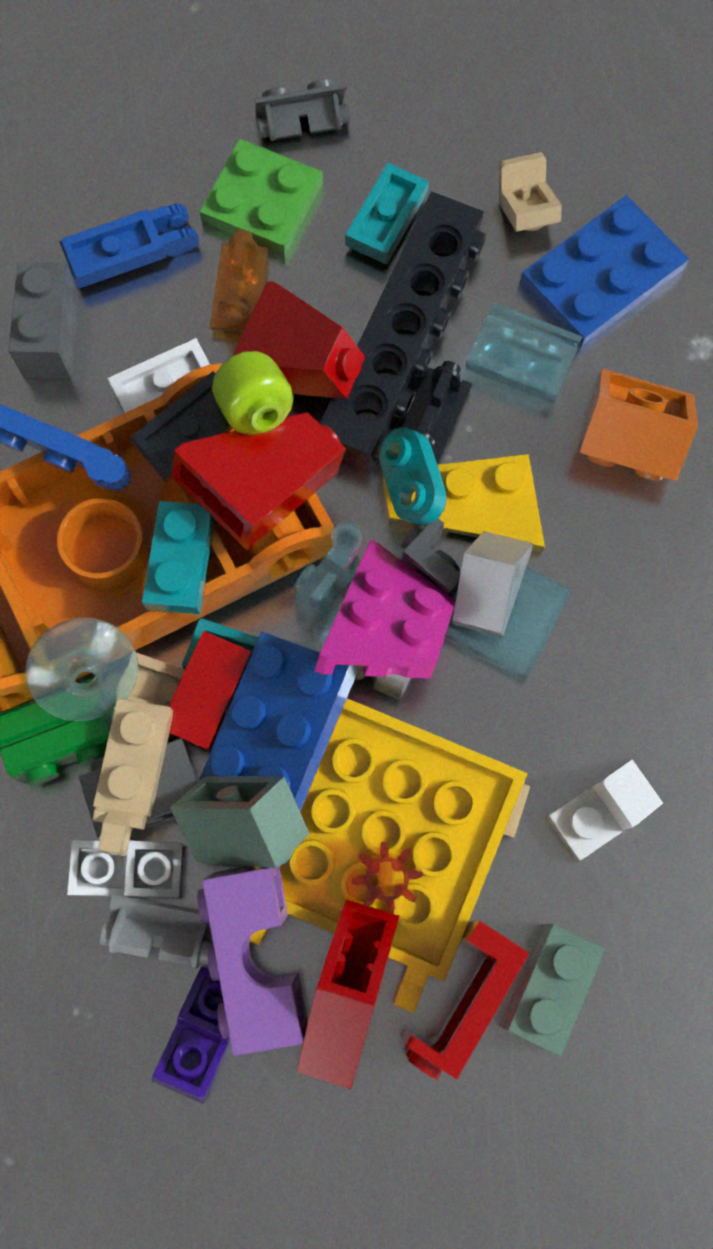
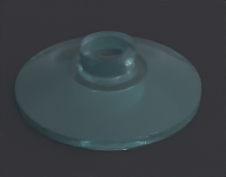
(77, 648)

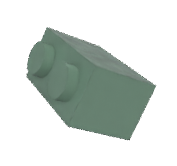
(241, 820)
(552, 988)

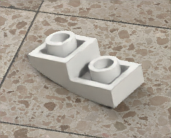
(146, 870)

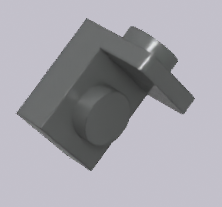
(434, 566)

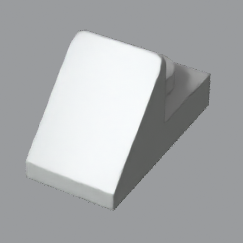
(604, 811)

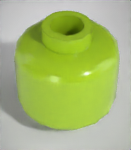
(252, 393)

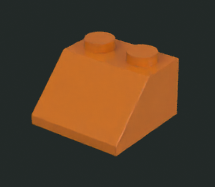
(639, 426)

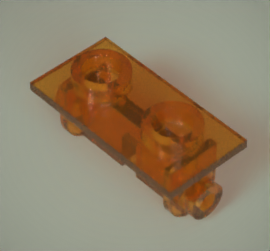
(238, 282)

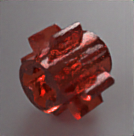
(376, 888)

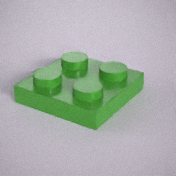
(262, 195)

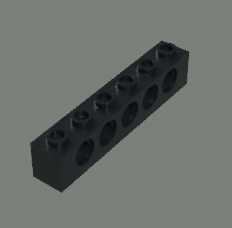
(440, 228)

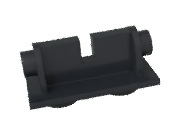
(438, 405)

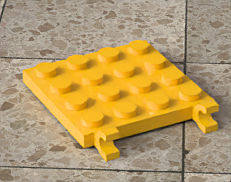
(415, 793)

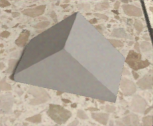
(490, 582)

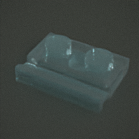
(523, 352)

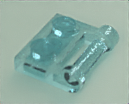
(324, 585)

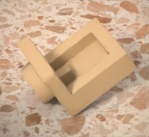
(525, 194)

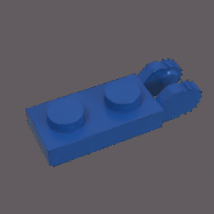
(128, 244)
(63, 449)

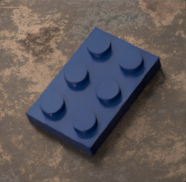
(604, 270)
(280, 716)

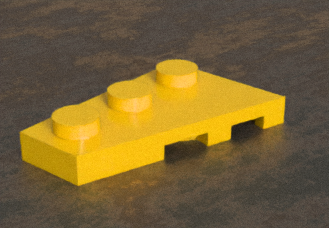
(486, 497)

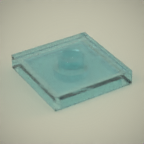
(527, 630)

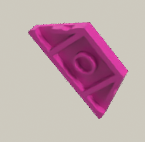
(388, 620)

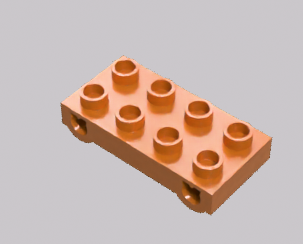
(88, 548)

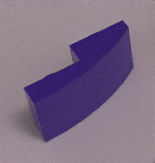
(195, 1043)

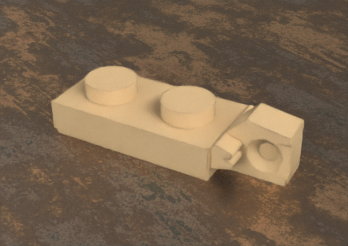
(130, 771)

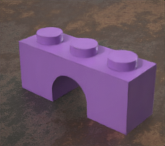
(257, 1007)

